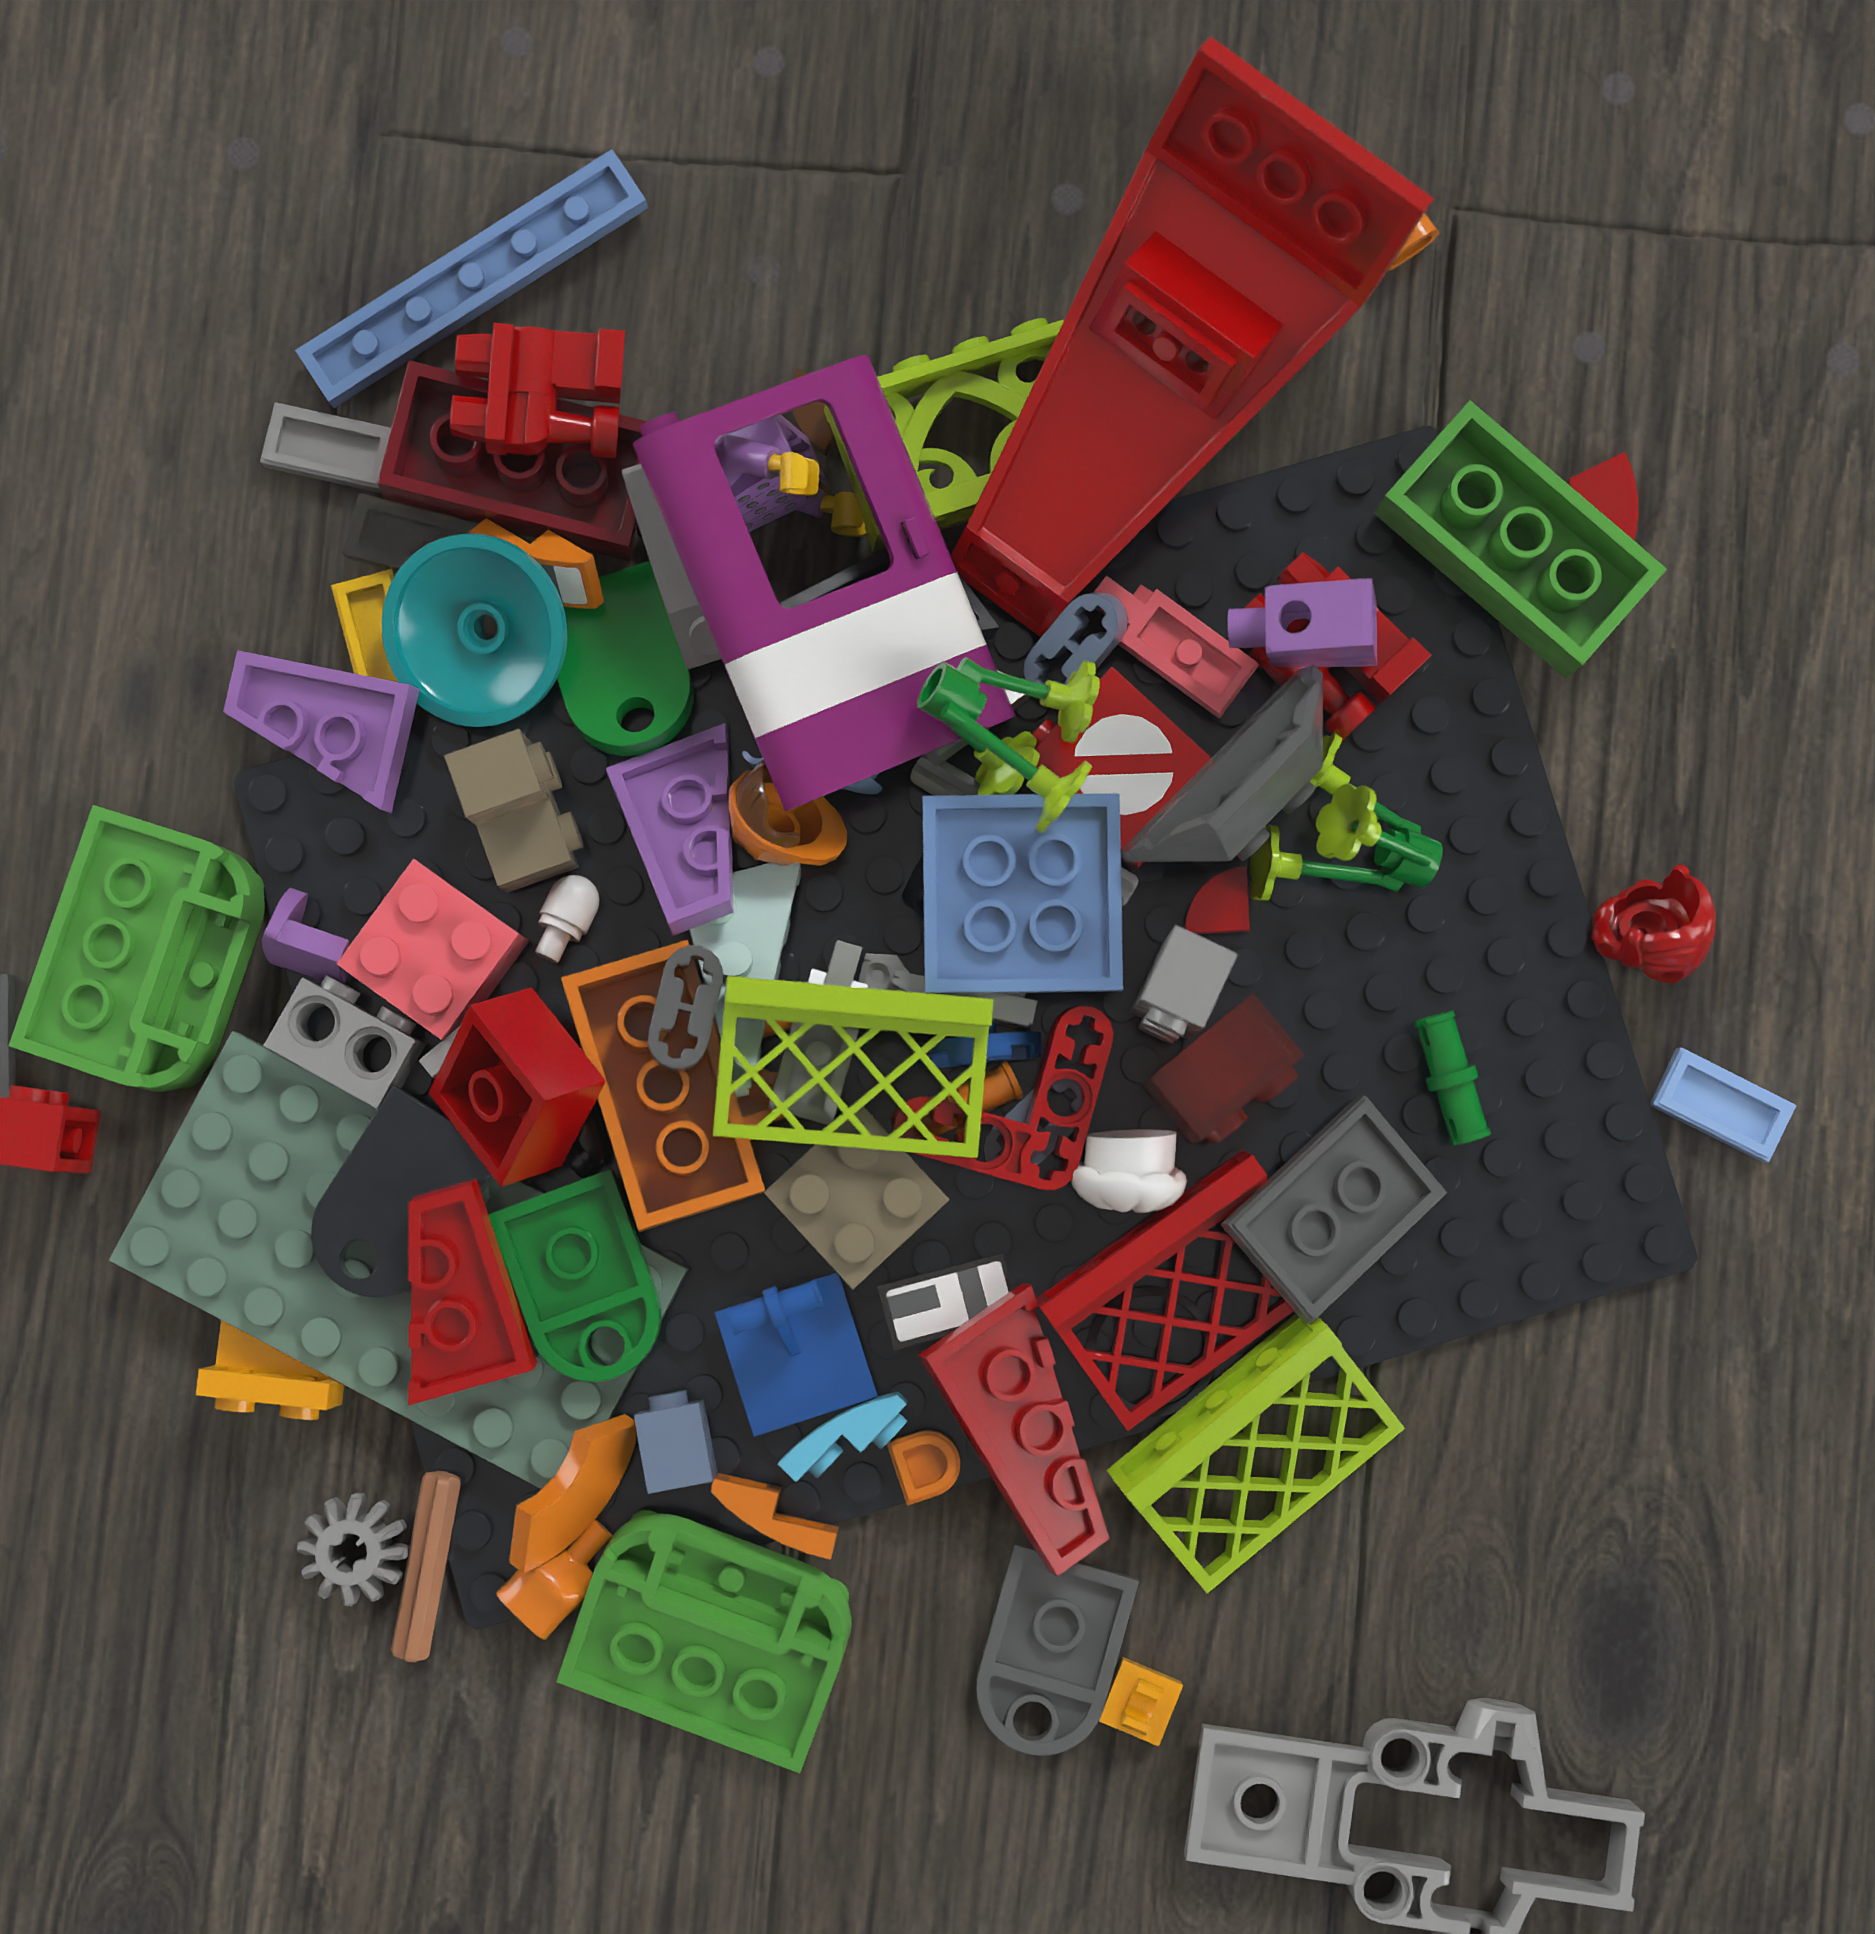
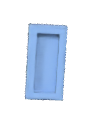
(1722, 1105)

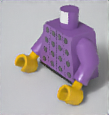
(778, 472)

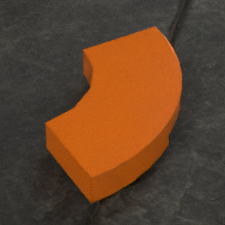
(575, 1494)

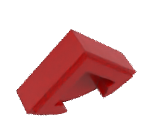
(1221, 905)

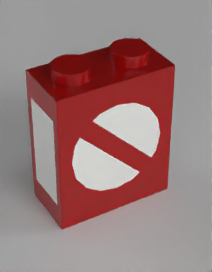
(1130, 752)

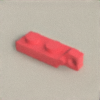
(1181, 647)

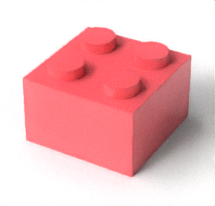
(432, 950)

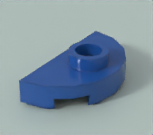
(1000, 1047)

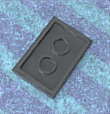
(1334, 1209)

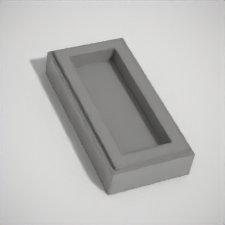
(325, 447)

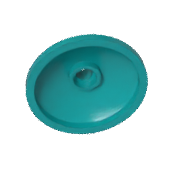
(438, 634)

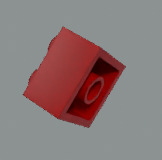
(516, 1086)

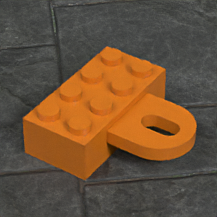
(658, 1116)

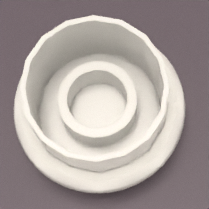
(1130, 1170)

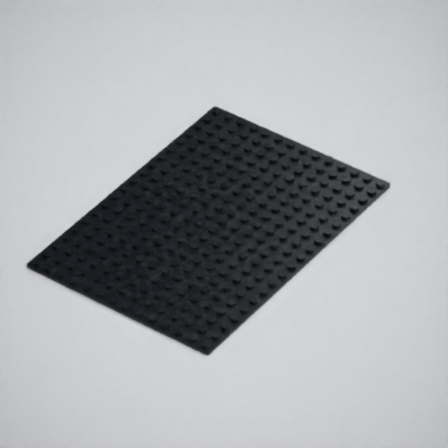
(1534, 1217)

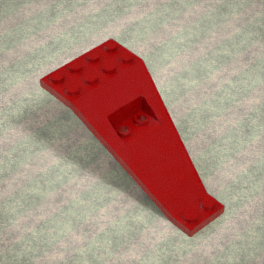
(1207, 295)

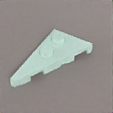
(750, 945)

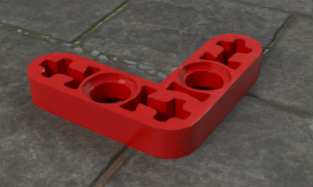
(1022, 1138)

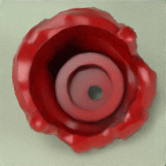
(1658, 926)

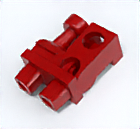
(526, 377)
(1395, 656)

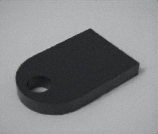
(397, 1157)

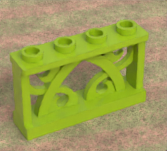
(940, 381)

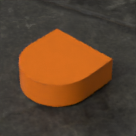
(924, 1463)

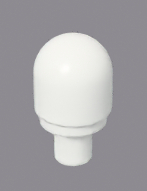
(566, 915)

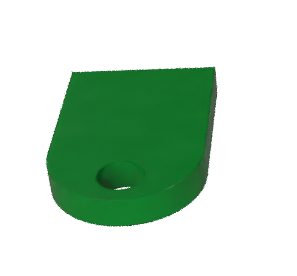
(625, 661)
(579, 1271)

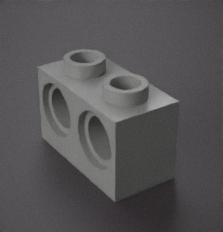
(341, 1053)

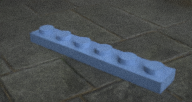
(472, 278)

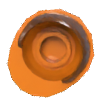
(770, 834)

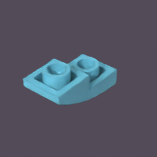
(868, 1421)

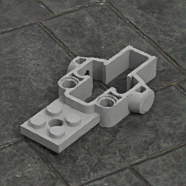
(1315, 1805)

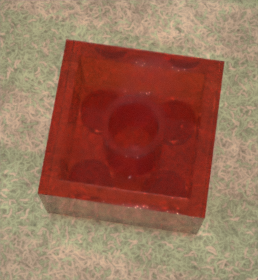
(1223, 1070)

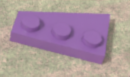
(330, 718)
(682, 824)

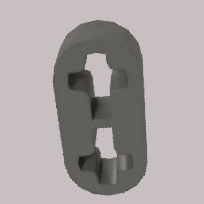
(669, 1004)

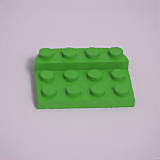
(142, 955)
(711, 1636)

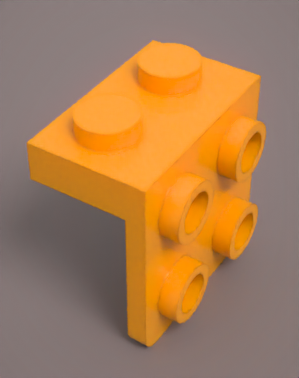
(257, 1372)

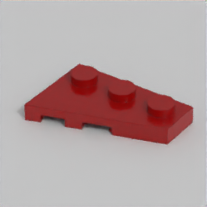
(462, 1300)

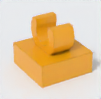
(1140, 1701)

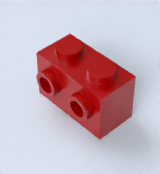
(45, 1132)

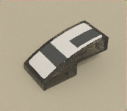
(942, 1300)

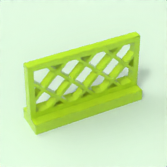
(858, 1009)
(1236, 1403)

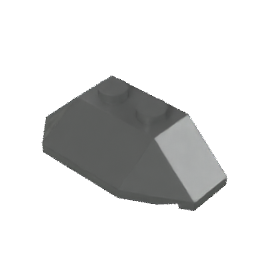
(1244, 783)

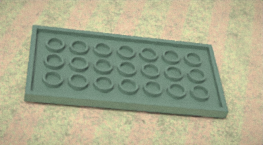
(234, 1237)

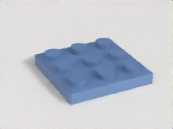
(1018, 903)

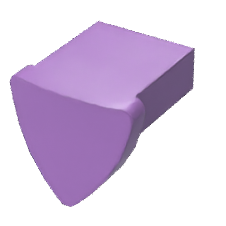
(299, 946)

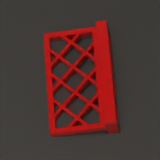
(1138, 1255)

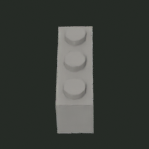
(1182, 986)

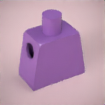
(1339, 630)

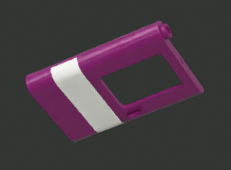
(842, 674)

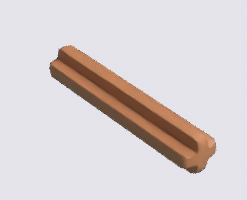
(426, 1566)

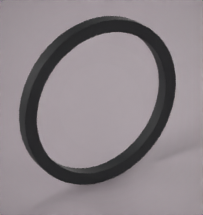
(1184, 1301)

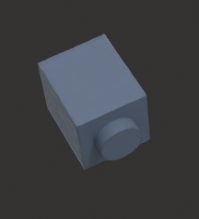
(675, 1442)

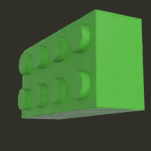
(1519, 540)

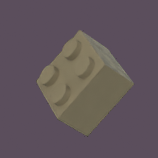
(856, 1201)

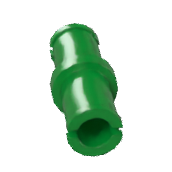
(1452, 1078)

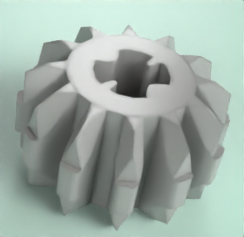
(335, 1566)

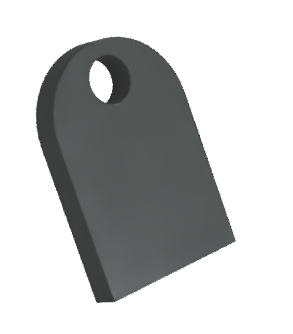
(1052, 1646)

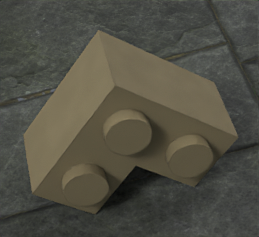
(510, 799)

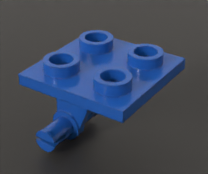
(796, 1354)

